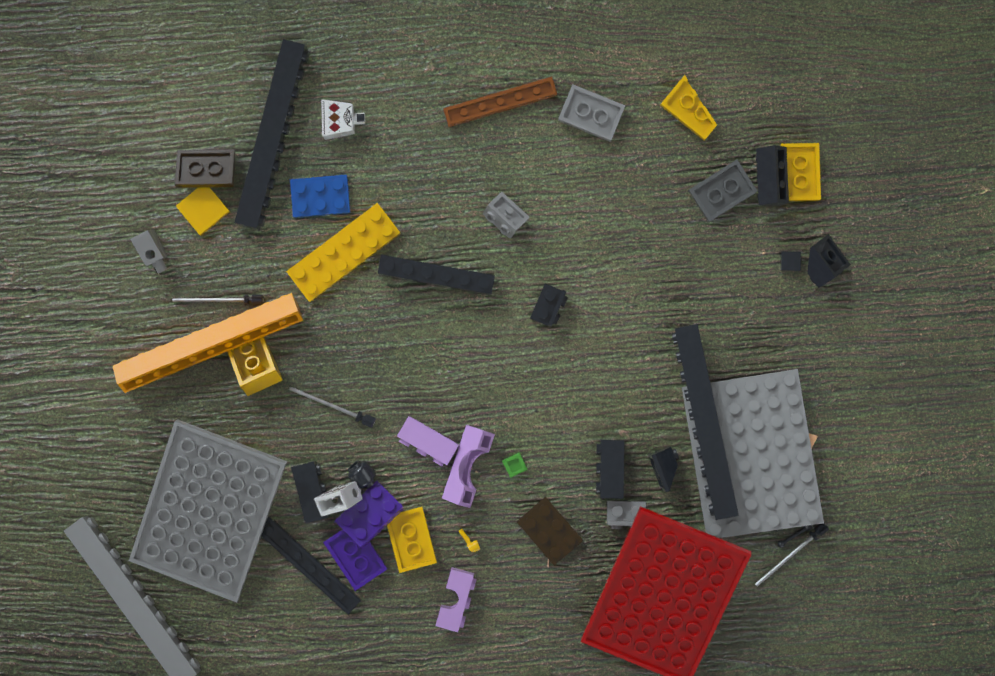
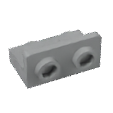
(505, 215)
(622, 513)

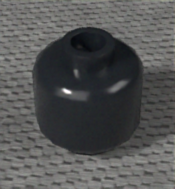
(362, 474)

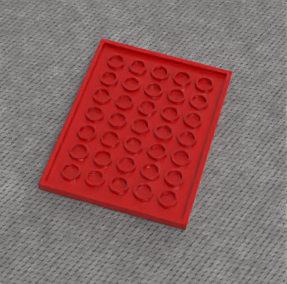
(665, 595)

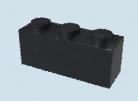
(772, 176)
(610, 469)
(309, 487)

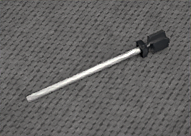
(256, 299)
(367, 420)
(819, 530)

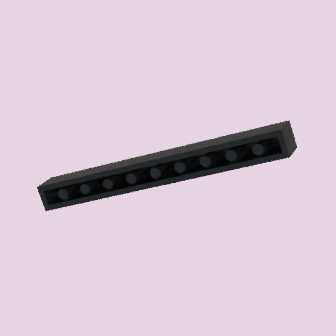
(271, 135)
(706, 422)

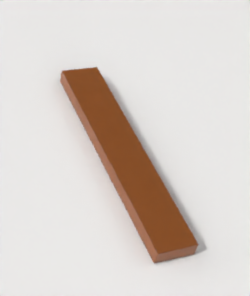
(500, 102)

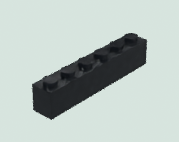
(436, 275)

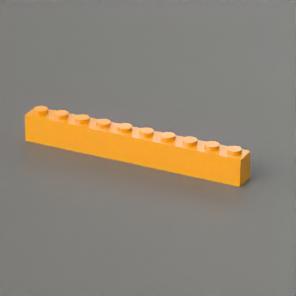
(207, 343)

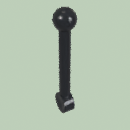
(781, 544)

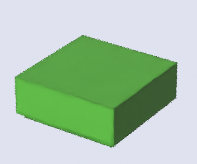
(514, 465)

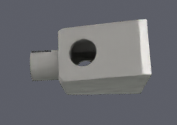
(145, 244)

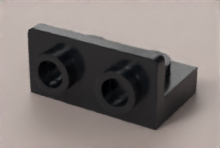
(548, 305)

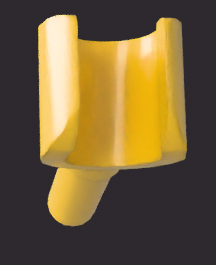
(472, 546)

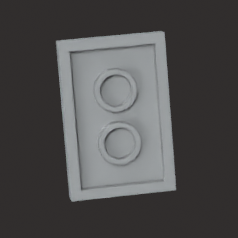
(591, 113)

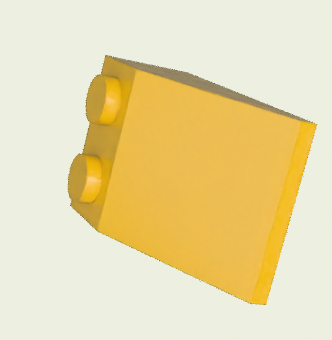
(254, 366)

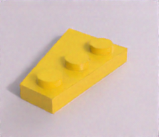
(688, 109)

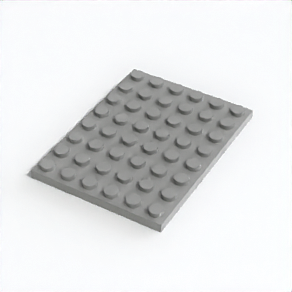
(765, 453)
(207, 510)

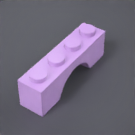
(459, 485)

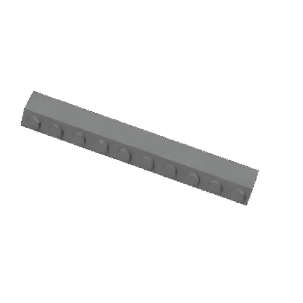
(131, 598)

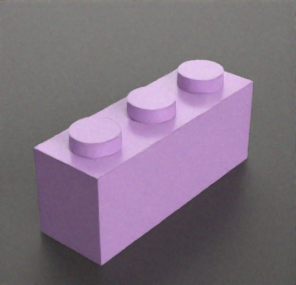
(427, 441)

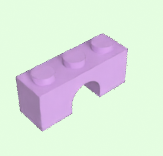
(452, 616)

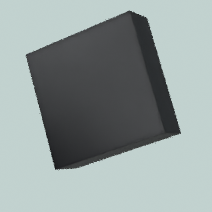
(790, 261)

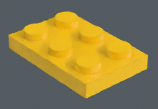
(803, 171)
(411, 540)

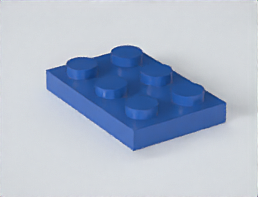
(320, 196)

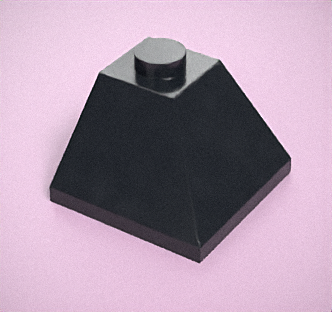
(825, 261)
(664, 466)

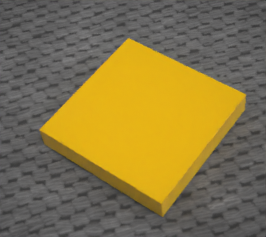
(202, 209)

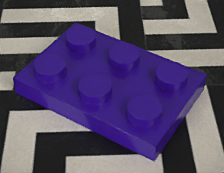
(369, 515)
(356, 563)

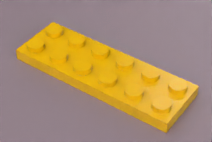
(343, 252)

